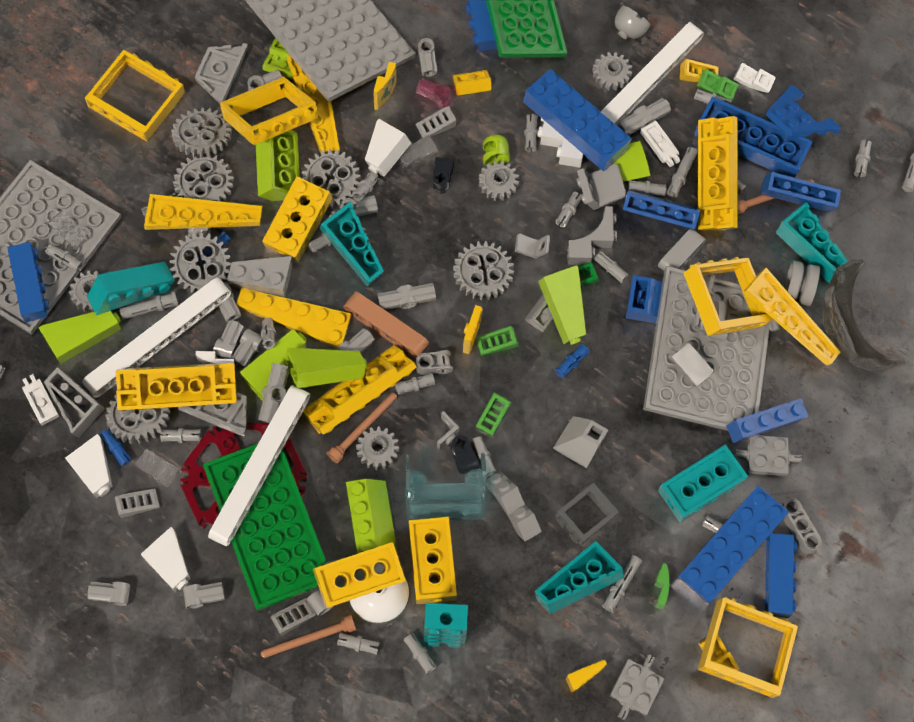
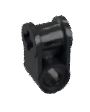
(442, 173)
(464, 458)

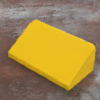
(472, 82)

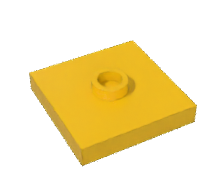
(471, 329)

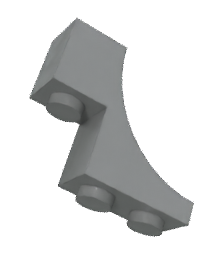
(583, 250)
(514, 506)

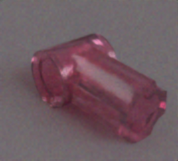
(433, 92)

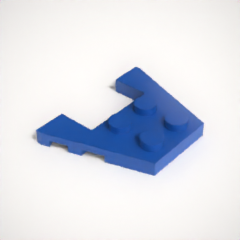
(795, 120)

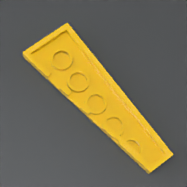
(324, 126)
(181, 213)
(782, 307)
(311, 320)

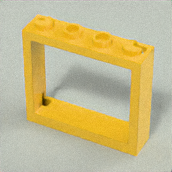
(126, 59)
(261, 96)
(704, 303)
(765, 618)

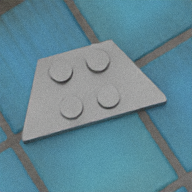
(220, 69)
(227, 416)

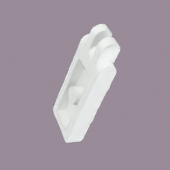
(660, 143)
(39, 400)

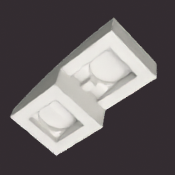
(754, 79)
(210, 357)

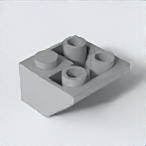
(581, 440)

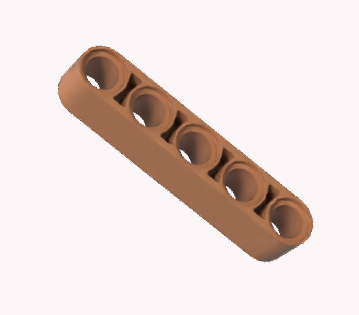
(386, 325)

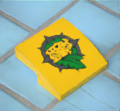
(384, 86)

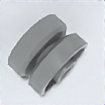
(802, 283)

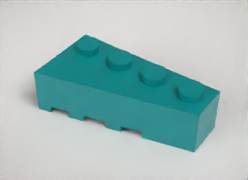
(351, 241)
(811, 242)
(128, 286)
(579, 578)

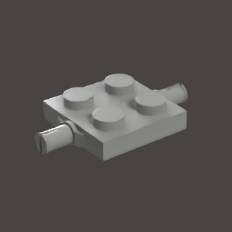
(768, 455)
(636, 687)

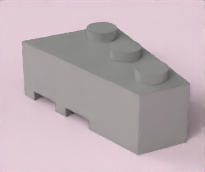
(262, 275)
(74, 402)

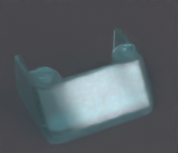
(449, 500)

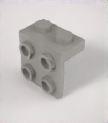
(601, 187)

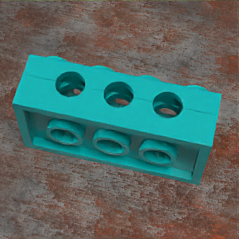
(702, 496)
(445, 624)

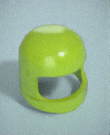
(495, 145)

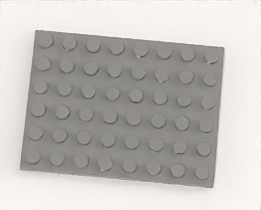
(335, 40)
(24, 218)
(737, 361)

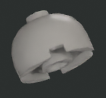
(630, 24)

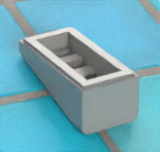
(446, 125)
(135, 496)
(297, 622)

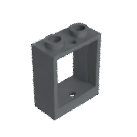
(600, 500)

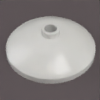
(384, 605)

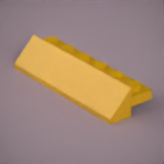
(717, 173)
(176, 386)
(354, 394)

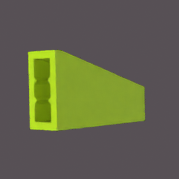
(565, 303)
(79, 333)
(324, 366)
(258, 372)

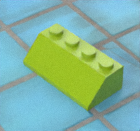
(277, 165)
(370, 514)

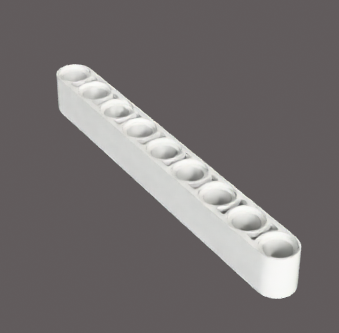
(653, 73)
(157, 336)
(259, 466)

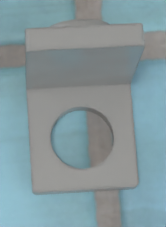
(530, 246)
(448, 437)

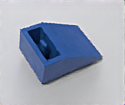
(643, 299)

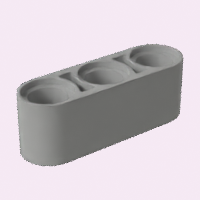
(682, 250)
(801, 536)

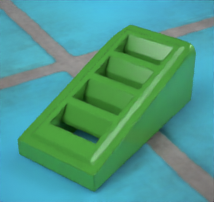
(499, 347)
(498, 398)

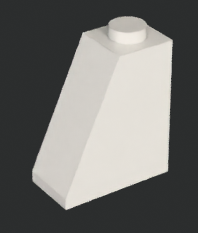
(385, 147)
(92, 466)
(168, 560)

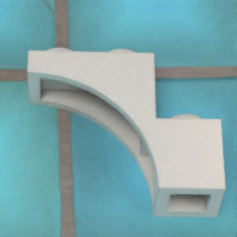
(566, 151)

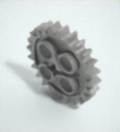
(201, 132)
(194, 169)
(346, 185)
(182, 266)
(500, 268)
(142, 427)

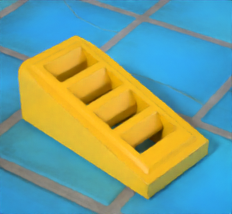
(689, 66)
(580, 677)

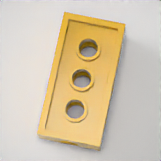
(293, 208)
(441, 550)
(363, 561)

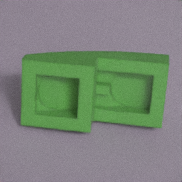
(721, 85)
(662, 582)

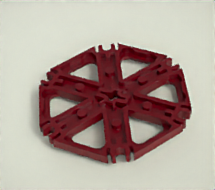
(226, 444)

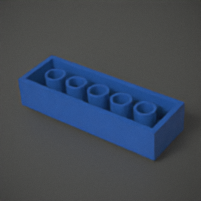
(577, 120)
(761, 140)
(733, 544)

